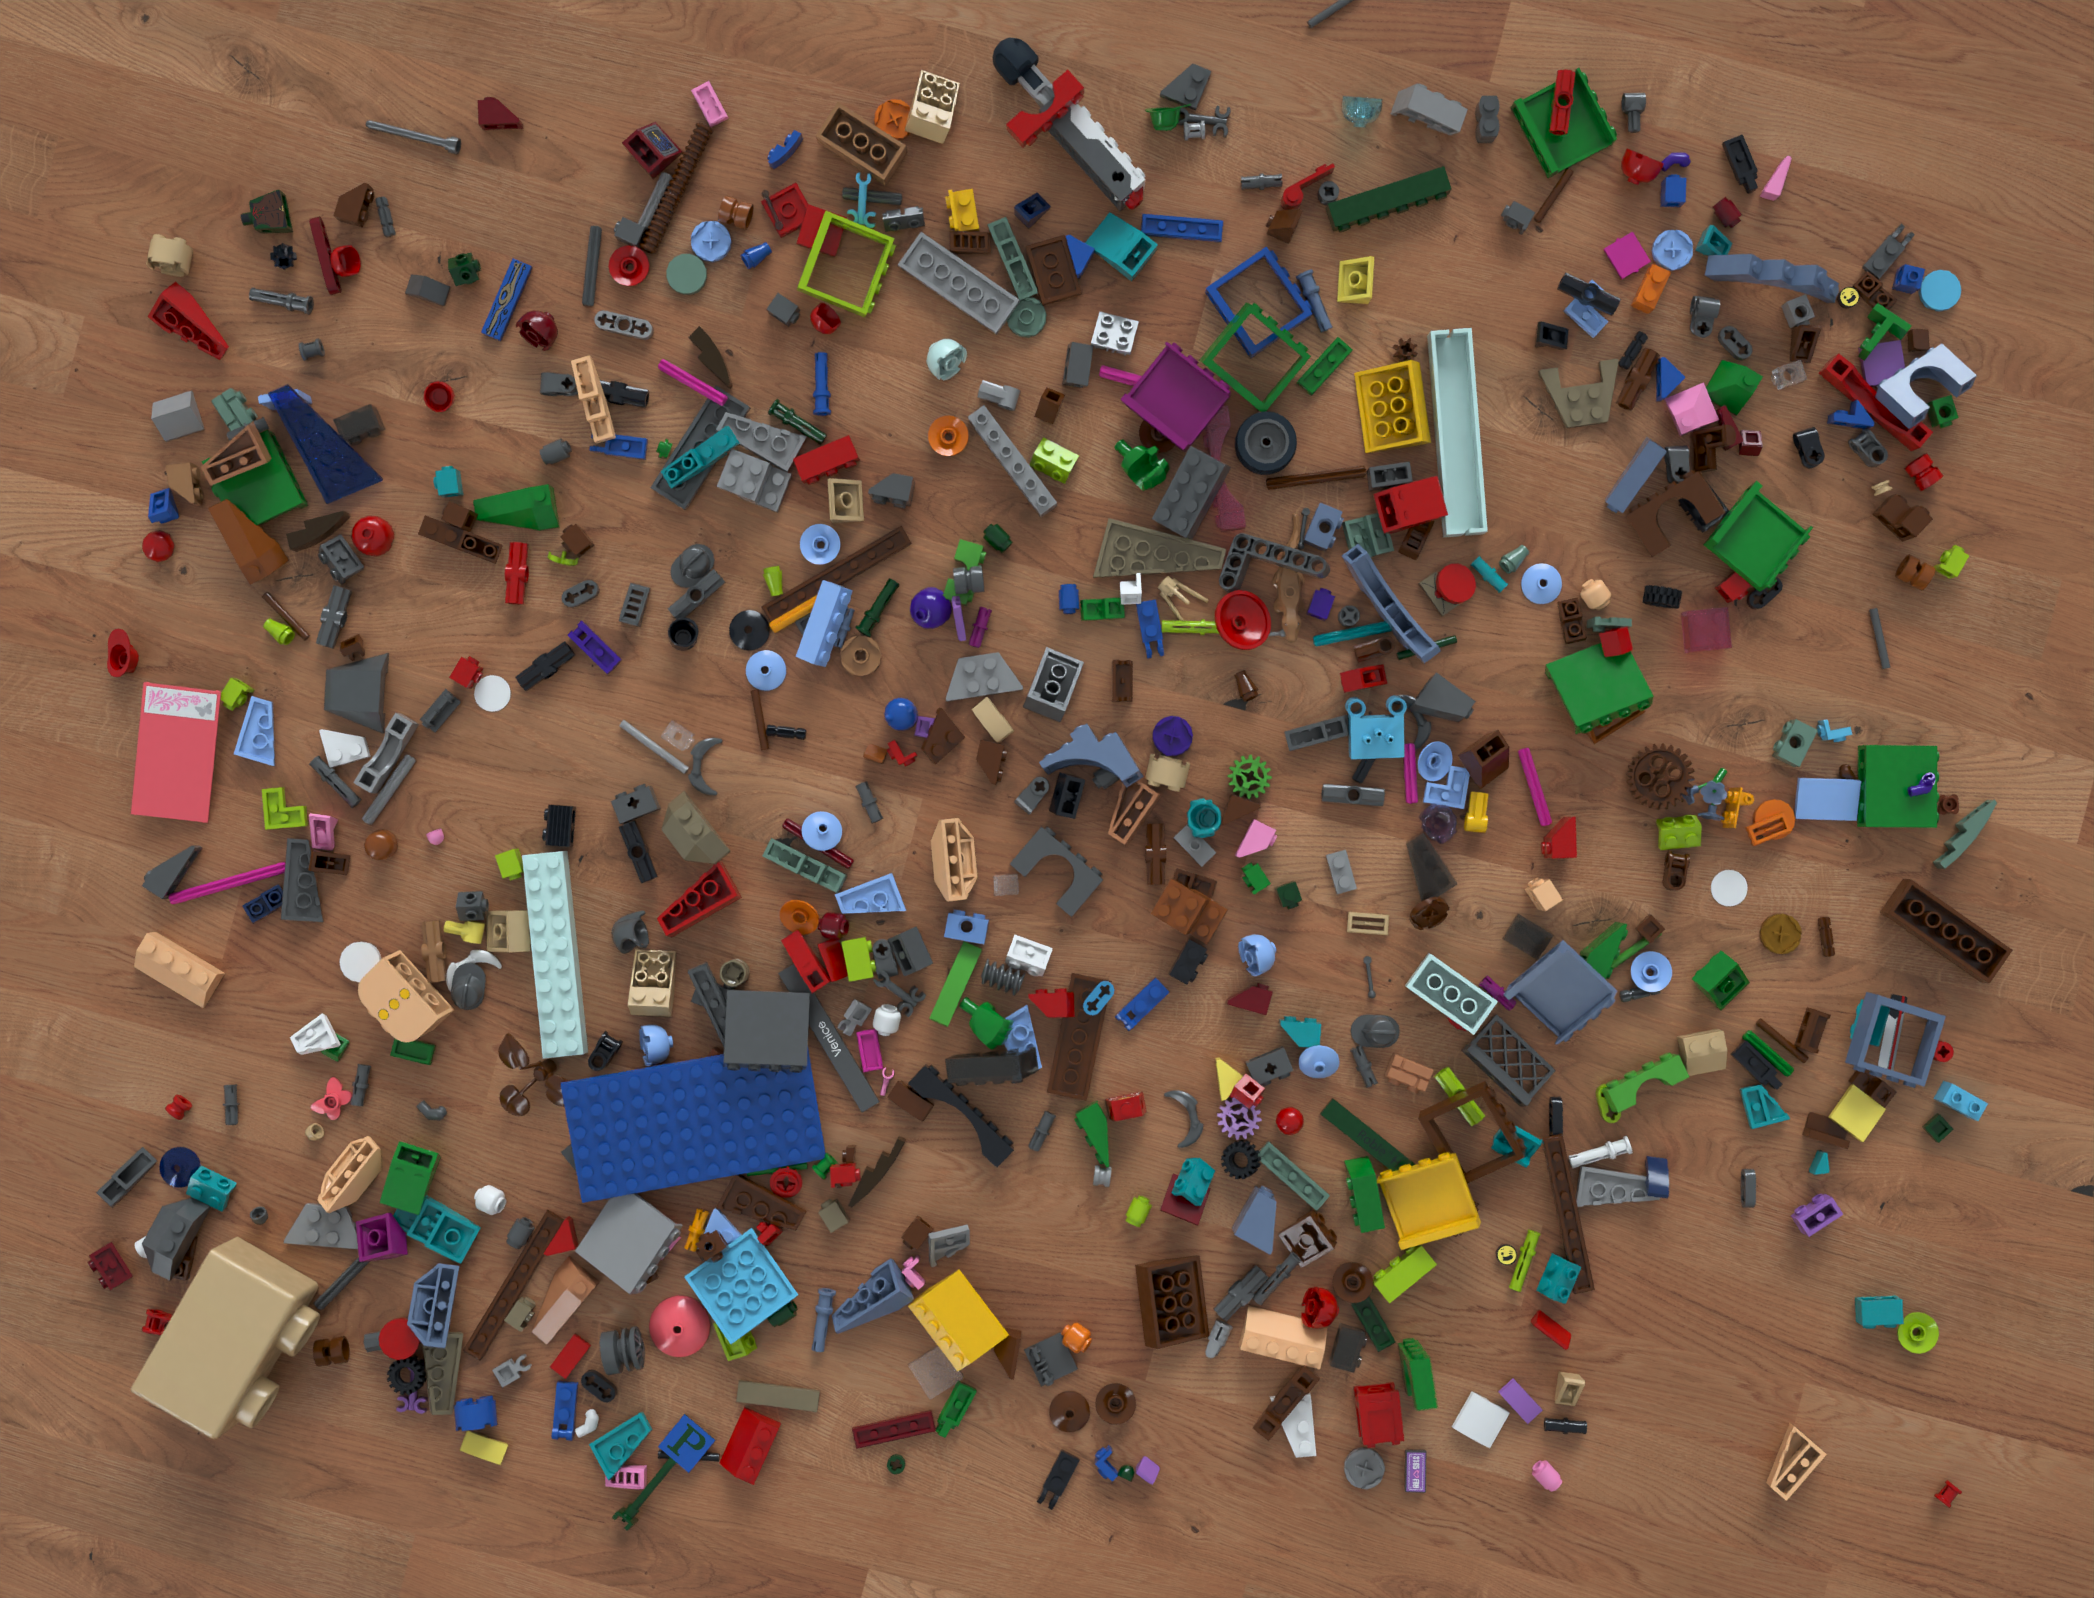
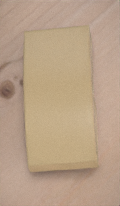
(992, 720)

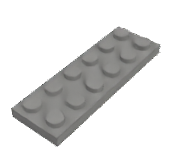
(958, 283)

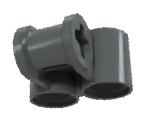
(1703, 313)

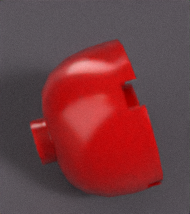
(1640, 167)
(372, 536)
(1320, 1308)

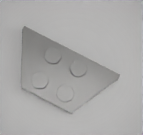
(982, 677)
(323, 1229)

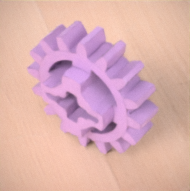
(1234, 1126)

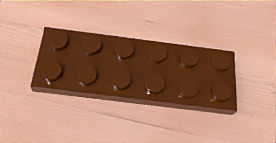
(1078, 1042)

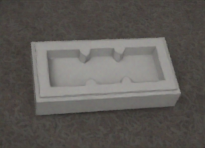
(1196, 847)

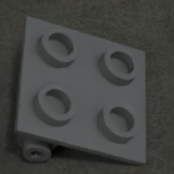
(1050, 1359)

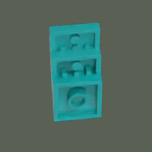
(439, 1229)

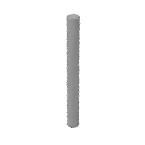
(654, 747)

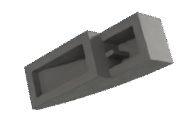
(126, 1177)

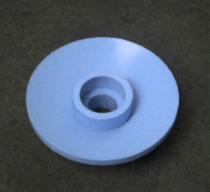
(814, 535)
(1531, 583)
(776, 672)
(1435, 761)
(821, 840)
(1658, 964)
(1319, 1061)

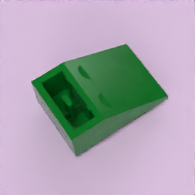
(1605, 949)
(409, 1177)

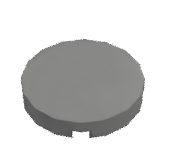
(1364, 1468)

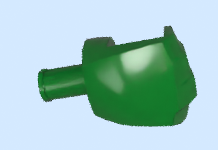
(1142, 465)
(986, 1023)

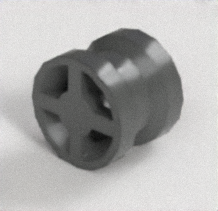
(1328, 196)
(1351, 614)

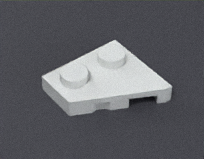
(343, 748)

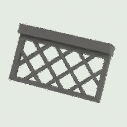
(1501, 1076)

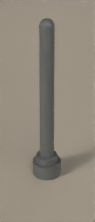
(451, 144)

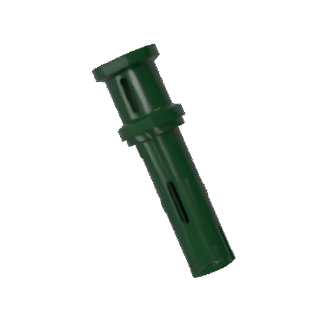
(796, 421)
(873, 615)

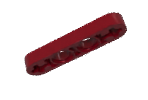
(324, 252)

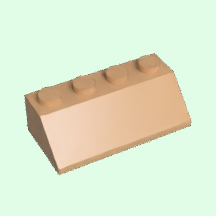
(177, 968)
(1282, 1337)

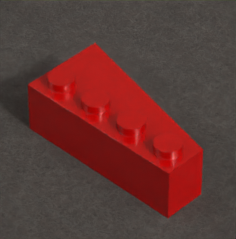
(707, 896)

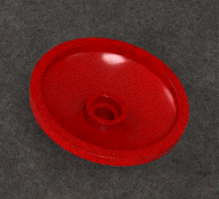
(1251, 616)

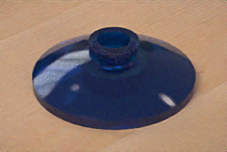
(188, 1164)

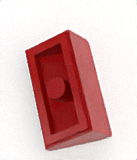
(833, 959)
(1551, 1329)

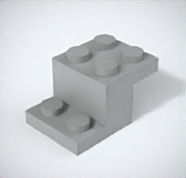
(754, 480)

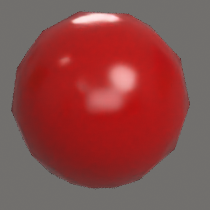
(1289, 1121)

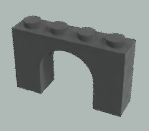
(1045, 844)

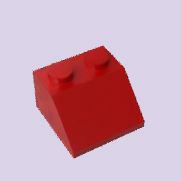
(1561, 840)

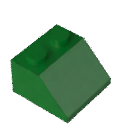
(1721, 980)

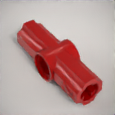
(1563, 90)
(516, 573)

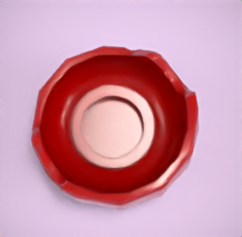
(345, 261)
(824, 319)
(439, 396)
(158, 546)

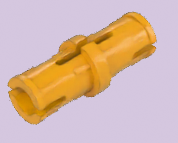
(696, 1229)

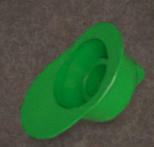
(1165, 117)

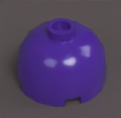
(930, 608)

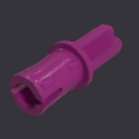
(979, 627)
(1497, 993)

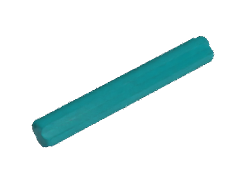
(1351, 633)

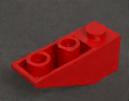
(806, 961)

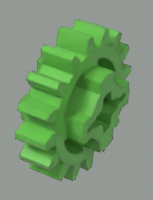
(1253, 768)

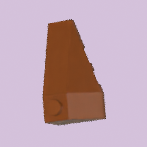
(250, 546)

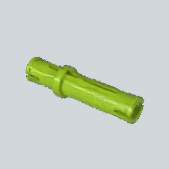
(1167, 626)
(1524, 1260)

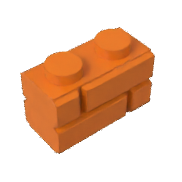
(1650, 289)

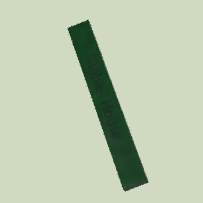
(1364, 1136)

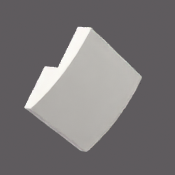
(1480, 1419)

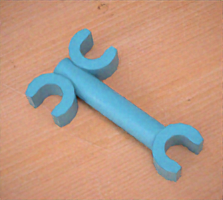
(861, 216)

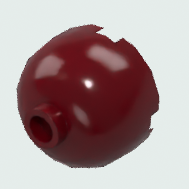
(538, 329)

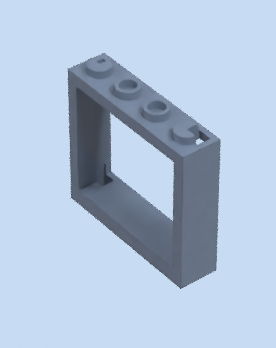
(1864, 1030)

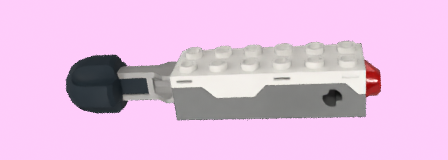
(1076, 130)

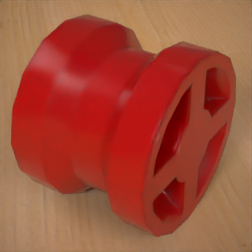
(1947, 1049)
(178, 1107)

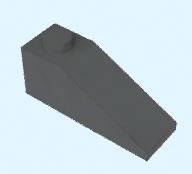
(167, 876)

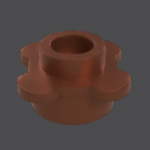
(1954, 804)

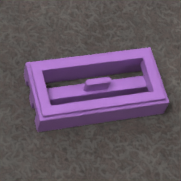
(958, 616)

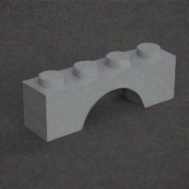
(379, 767)

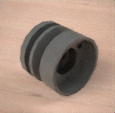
(621, 1351)

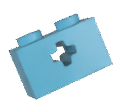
(1960, 1101)

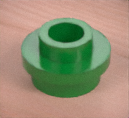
(664, 448)

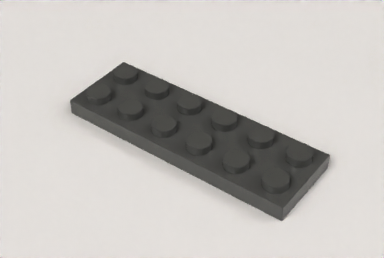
(698, 432)

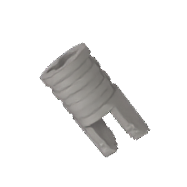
(1217, 1338)

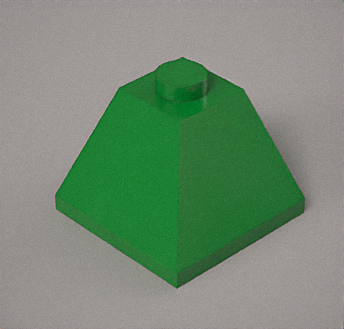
(1732, 386)

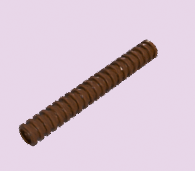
(676, 187)

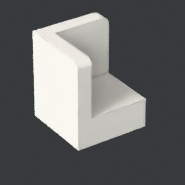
(1131, 591)

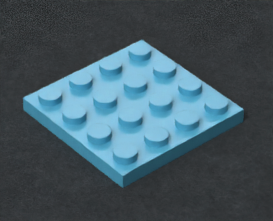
(741, 1286)

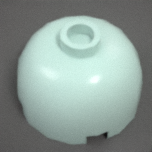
(945, 358)

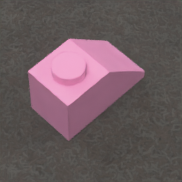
(1256, 839)

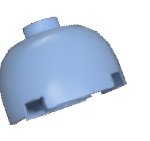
(1258, 953)
(655, 1044)

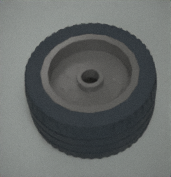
(1262, 458)

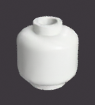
(886, 1019)
(490, 1200)

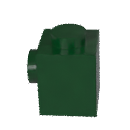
(1288, 895)

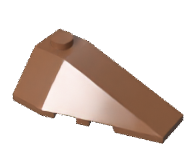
(565, 1294)

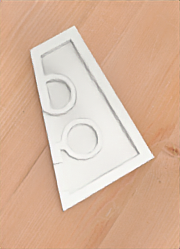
(1300, 1428)

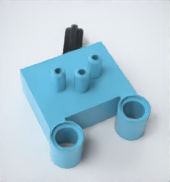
(1374, 735)

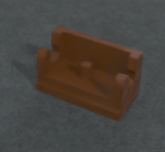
(1122, 681)
(1811, 1030)

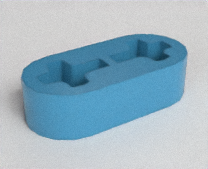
(1102, 1001)

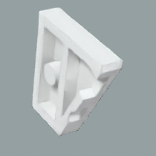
(315, 1036)

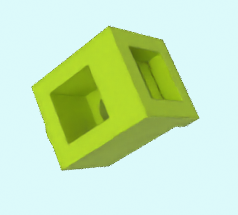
(1952, 562)
(235, 693)

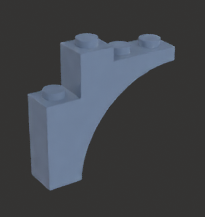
(1087, 750)

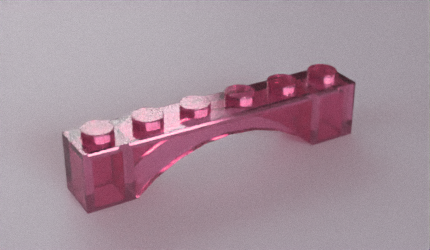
(1230, 511)

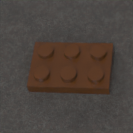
(1053, 270)

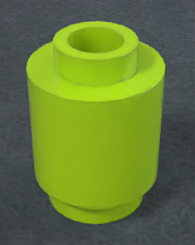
(1138, 1211)

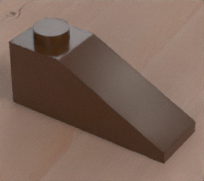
(1283, 224)

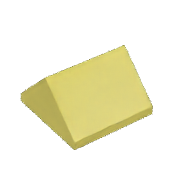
(1356, 280)

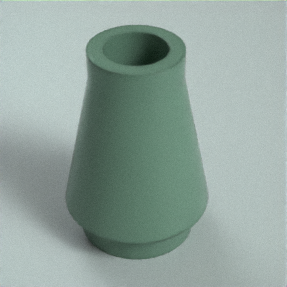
(1513, 559)

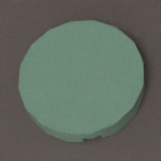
(686, 274)
(1027, 318)

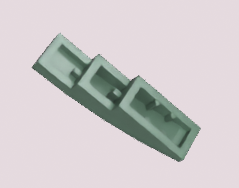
(1012, 258)
(1969, 828)
(804, 865)

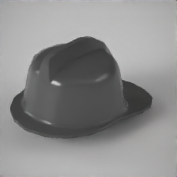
(692, 565)
(468, 986)
(1375, 1031)

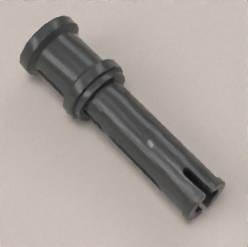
(290, 301)

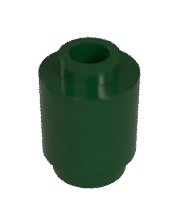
(997, 538)
(784, 1314)

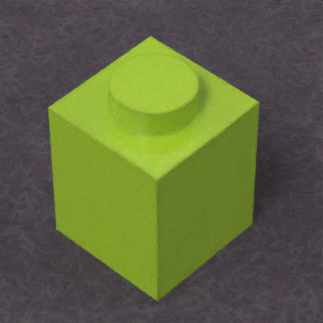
(510, 864)

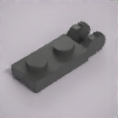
(1887, 253)

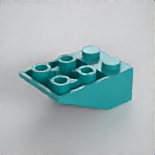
(1122, 246)

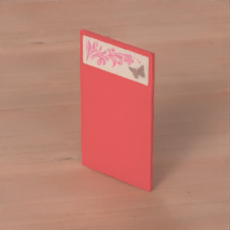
(175, 752)

